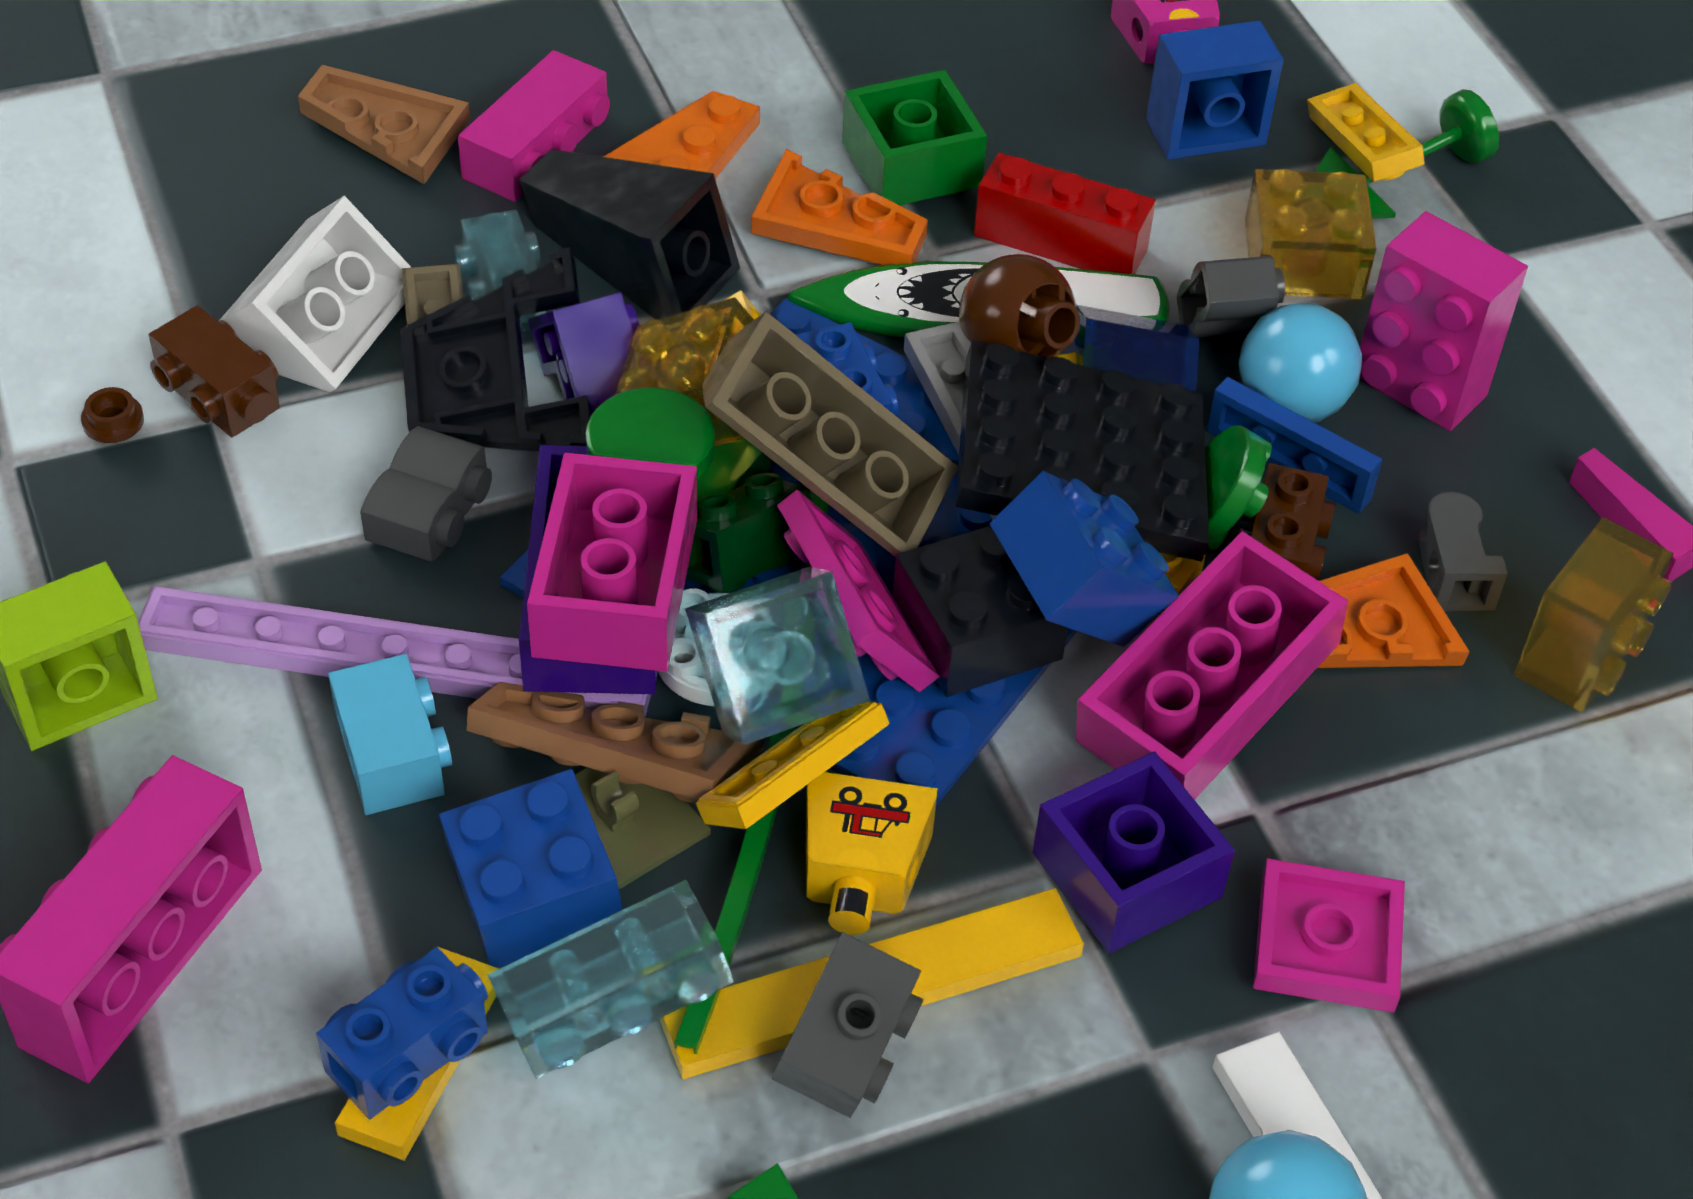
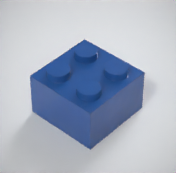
(1213, 89)
(1084, 559)
(530, 866)

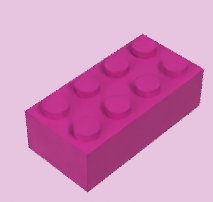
(1213, 665)
(127, 918)

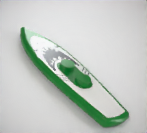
(928, 295)

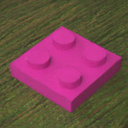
(1330, 935)

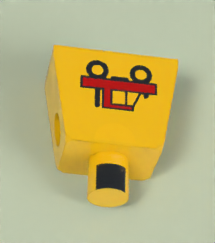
(864, 845)

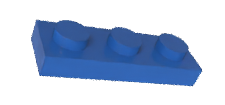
(1298, 443)

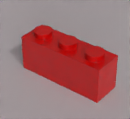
(1063, 216)

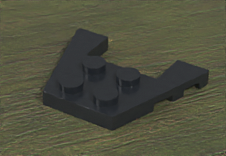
(470, 370)

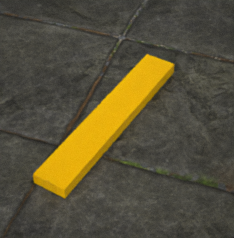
(952, 958)

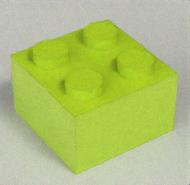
(72, 656)

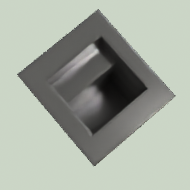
(1455, 556)

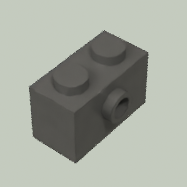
(848, 1025)

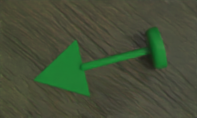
(1465, 127)

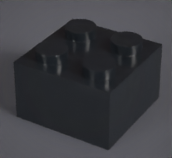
(973, 612)

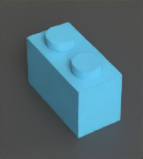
(389, 733)

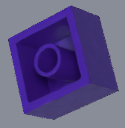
(1132, 851)

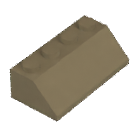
(828, 433)

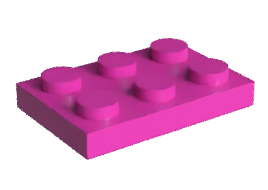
(869, 607)

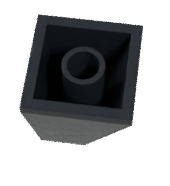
(637, 226)

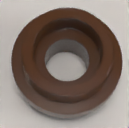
(111, 415)

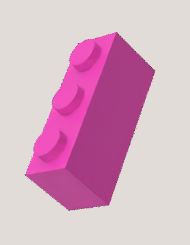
(541, 112)

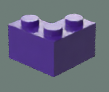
(586, 345)

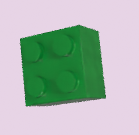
(914, 138)

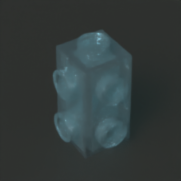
(493, 249)

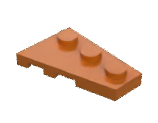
(829, 217)
(1392, 620)

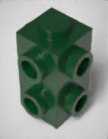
(741, 533)

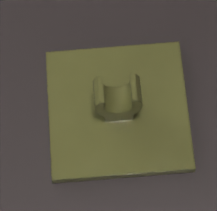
(638, 823)

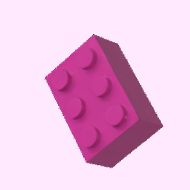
(1439, 319)
(613, 562)

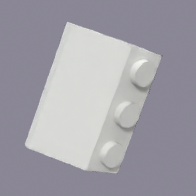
(322, 297)

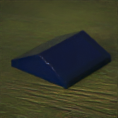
(1138, 346)

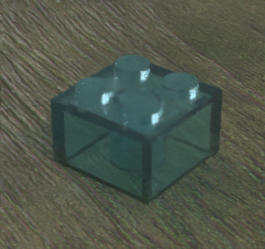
(777, 654)

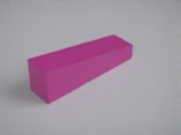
(1632, 506)

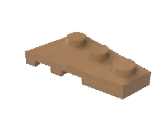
(385, 118)

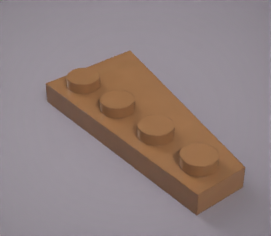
(666, 755)

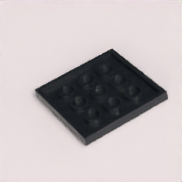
(1087, 426)

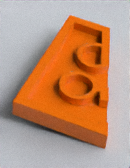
(696, 137)

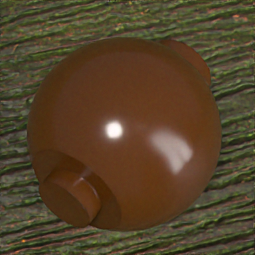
(1020, 305)

